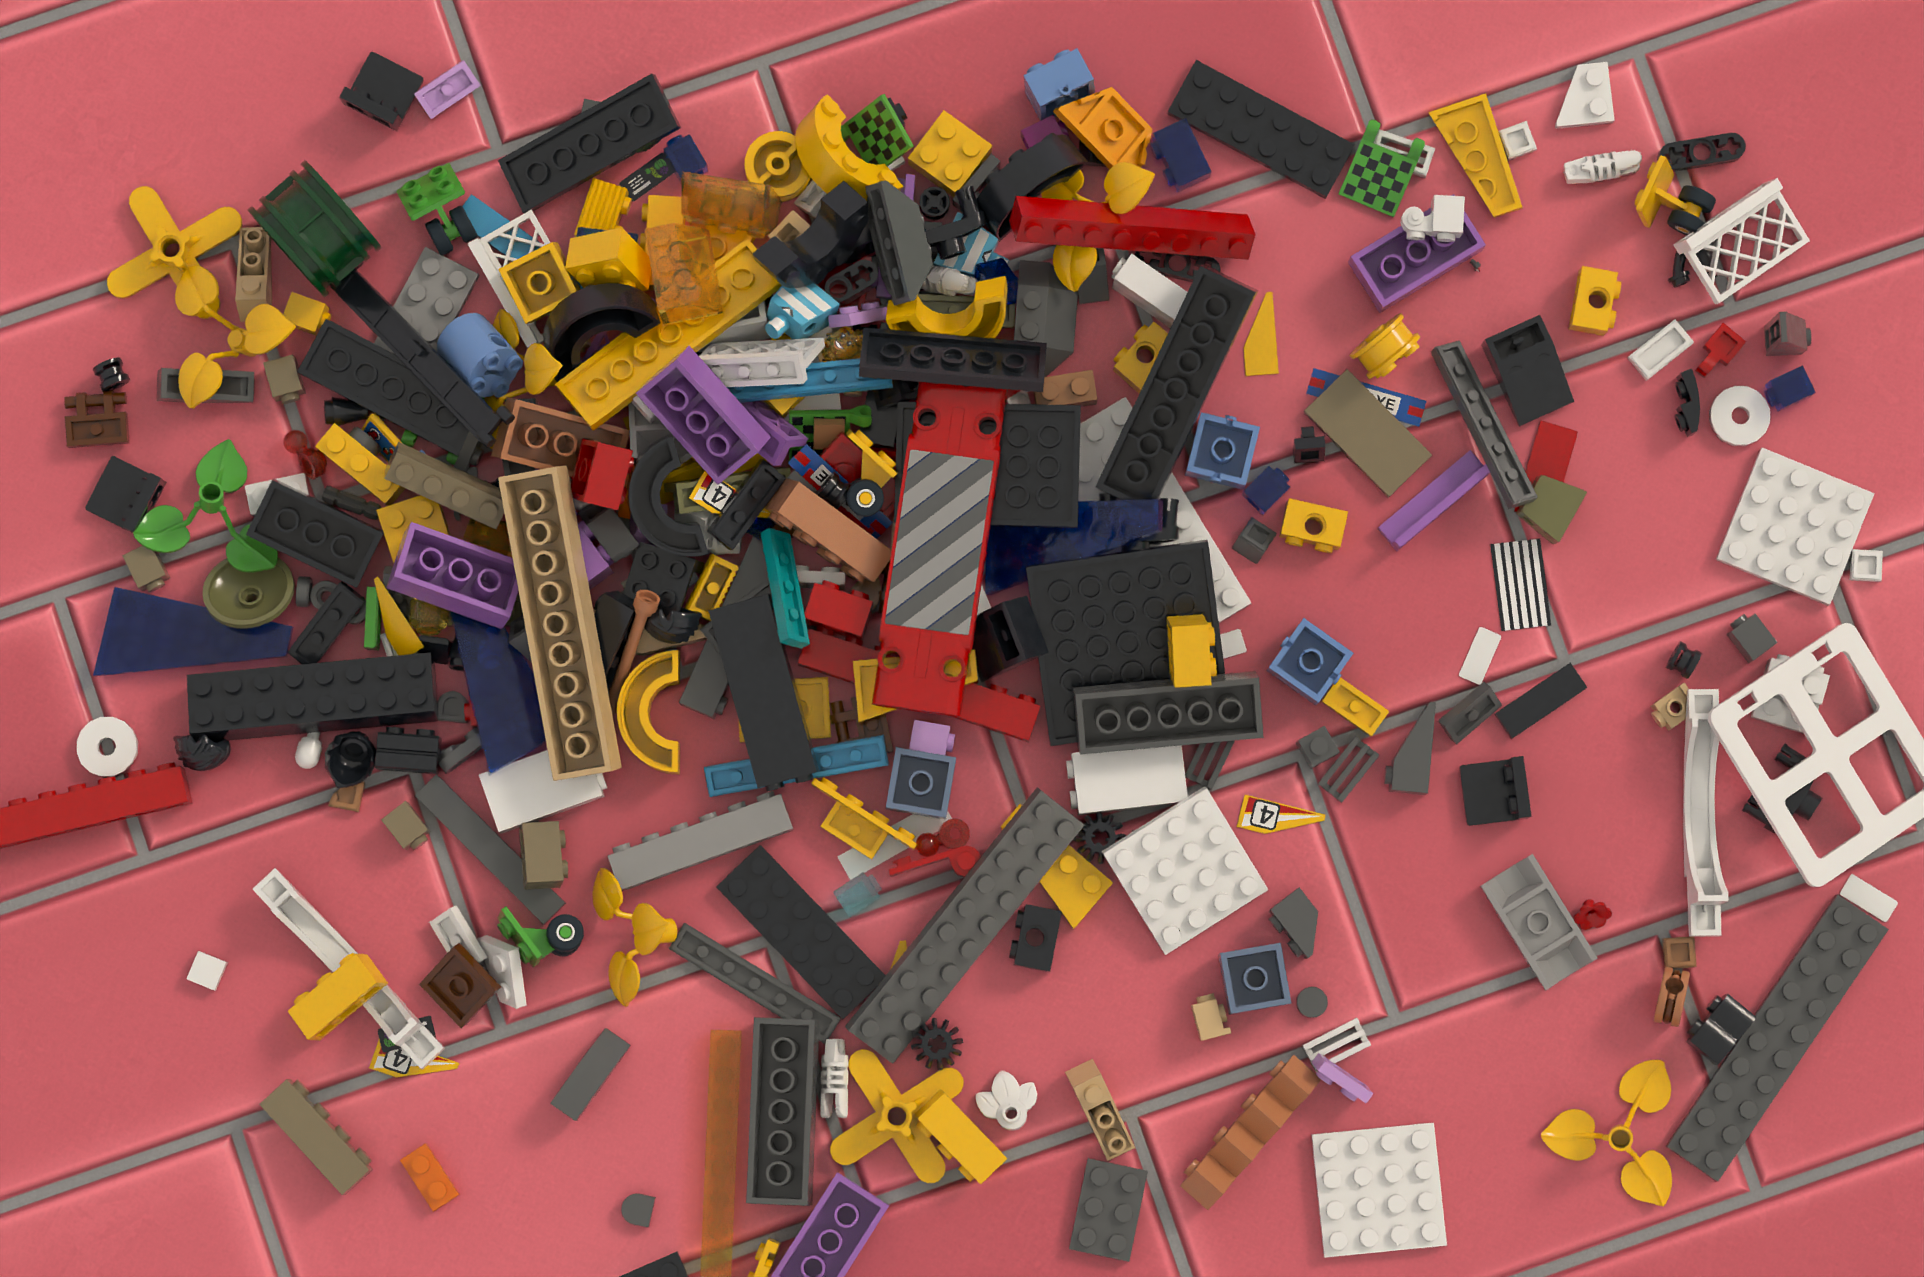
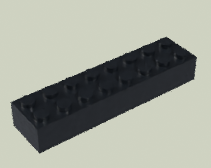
(1177, 386)
(313, 697)

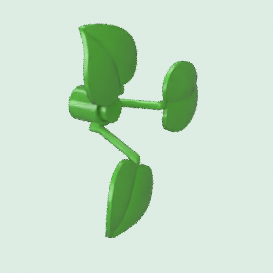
(216, 473)

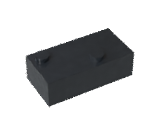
(315, 533)

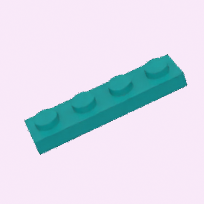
(785, 588)

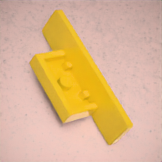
(855, 825)

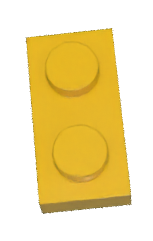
(1355, 706)

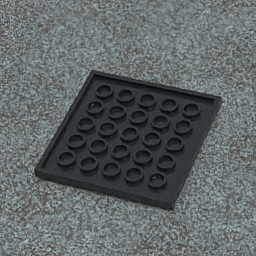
(1110, 620)

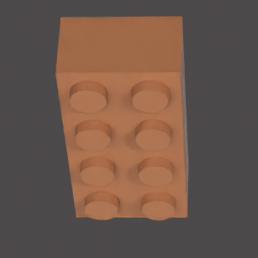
(548, 436)
(829, 530)

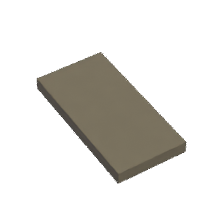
(1367, 433)

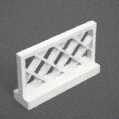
(1735, 216)
(489, 263)
(762, 361)

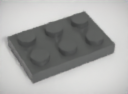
(1108, 1209)

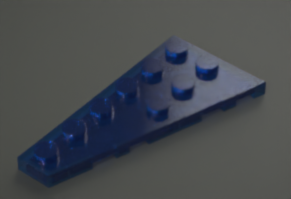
(1099, 530)
(165, 633)
(500, 692)

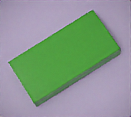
(372, 620)

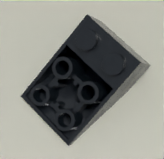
(1528, 370)
(1006, 638)

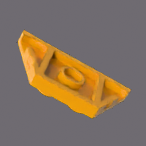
(1108, 127)

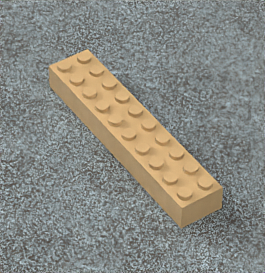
(560, 622)

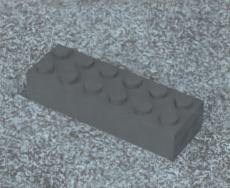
(1165, 716)
(782, 1111)

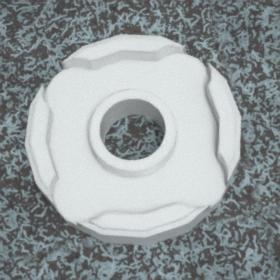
(1747, 399)
(89, 746)

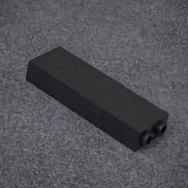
(764, 692)

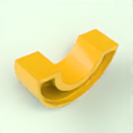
(829, 158)
(980, 319)
(635, 706)

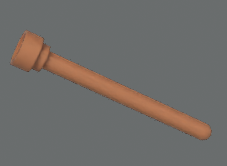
(644, 605)

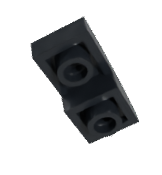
(1689, 412)

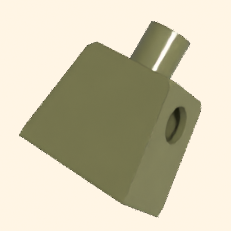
(1553, 508)

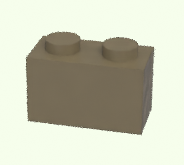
(542, 855)

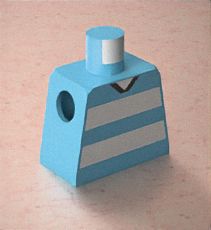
(979, 248)
(799, 311)

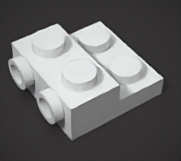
(1775, 709)

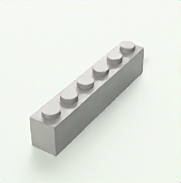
(700, 842)

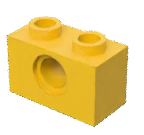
(1584, 316)
(1128, 365)
(1330, 519)

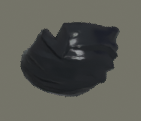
(674, 627)
(201, 754)
(350, 759)

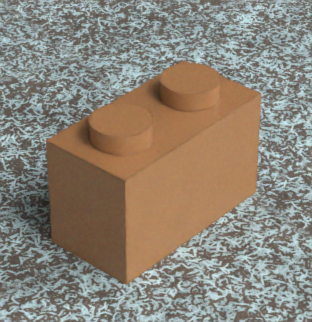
(1068, 389)

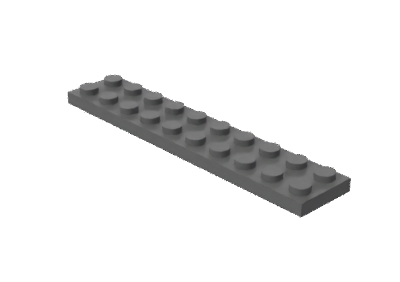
(964, 925)
(1777, 1038)

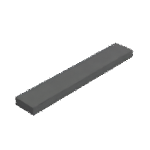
(1484, 424)
(487, 847)
(751, 980)

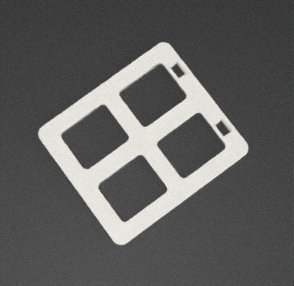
(1828, 756)

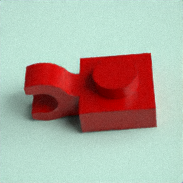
(1721, 347)

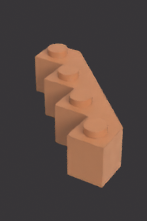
(1250, 1131)

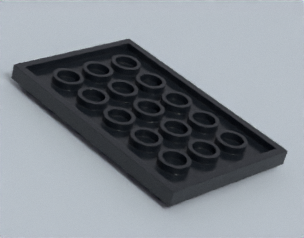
(1036, 464)

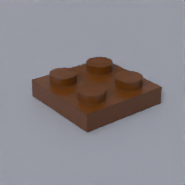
(460, 985)

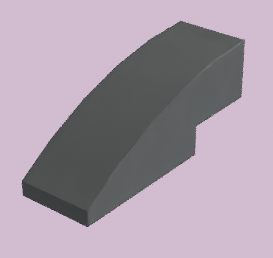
(235, 387)
(590, 1074)

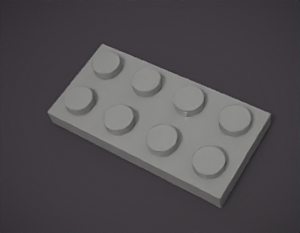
(433, 295)

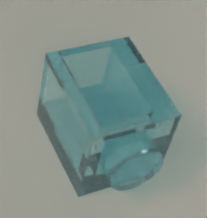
(858, 894)

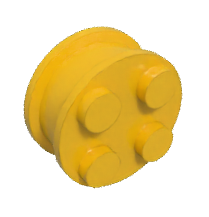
(775, 162)
(1385, 346)

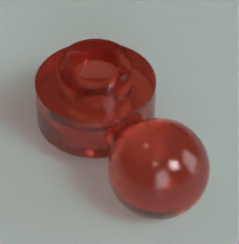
(311, 460)
(929, 844)

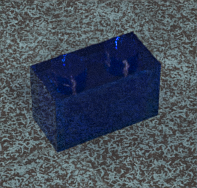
(1180, 155)

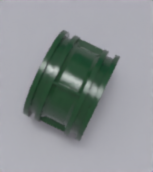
(314, 228)

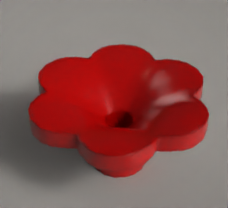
(1592, 915)

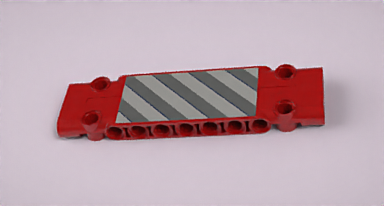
(939, 548)

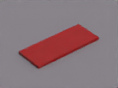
(1550, 452)

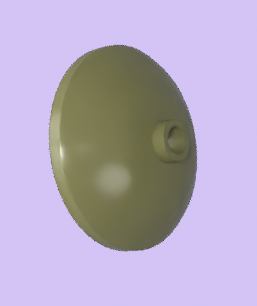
(230, 594)

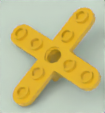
(162, 232)
(877, 1129)

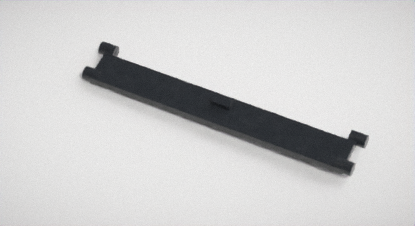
(421, 358)

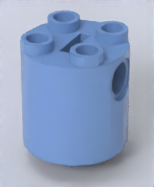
(479, 354)

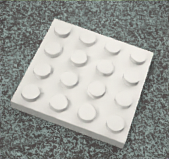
(1795, 526)
(1185, 870)
(1378, 1190)

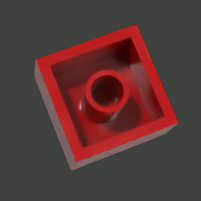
(601, 474)
(838, 610)

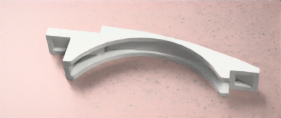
(1701, 860)
(315, 931)

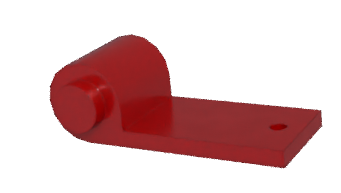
(961, 860)

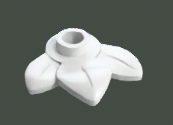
(1007, 1096)

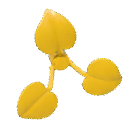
(1125, 188)
(265, 330)
(538, 362)
(648, 933)
(1573, 1133)

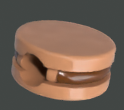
(1671, 996)

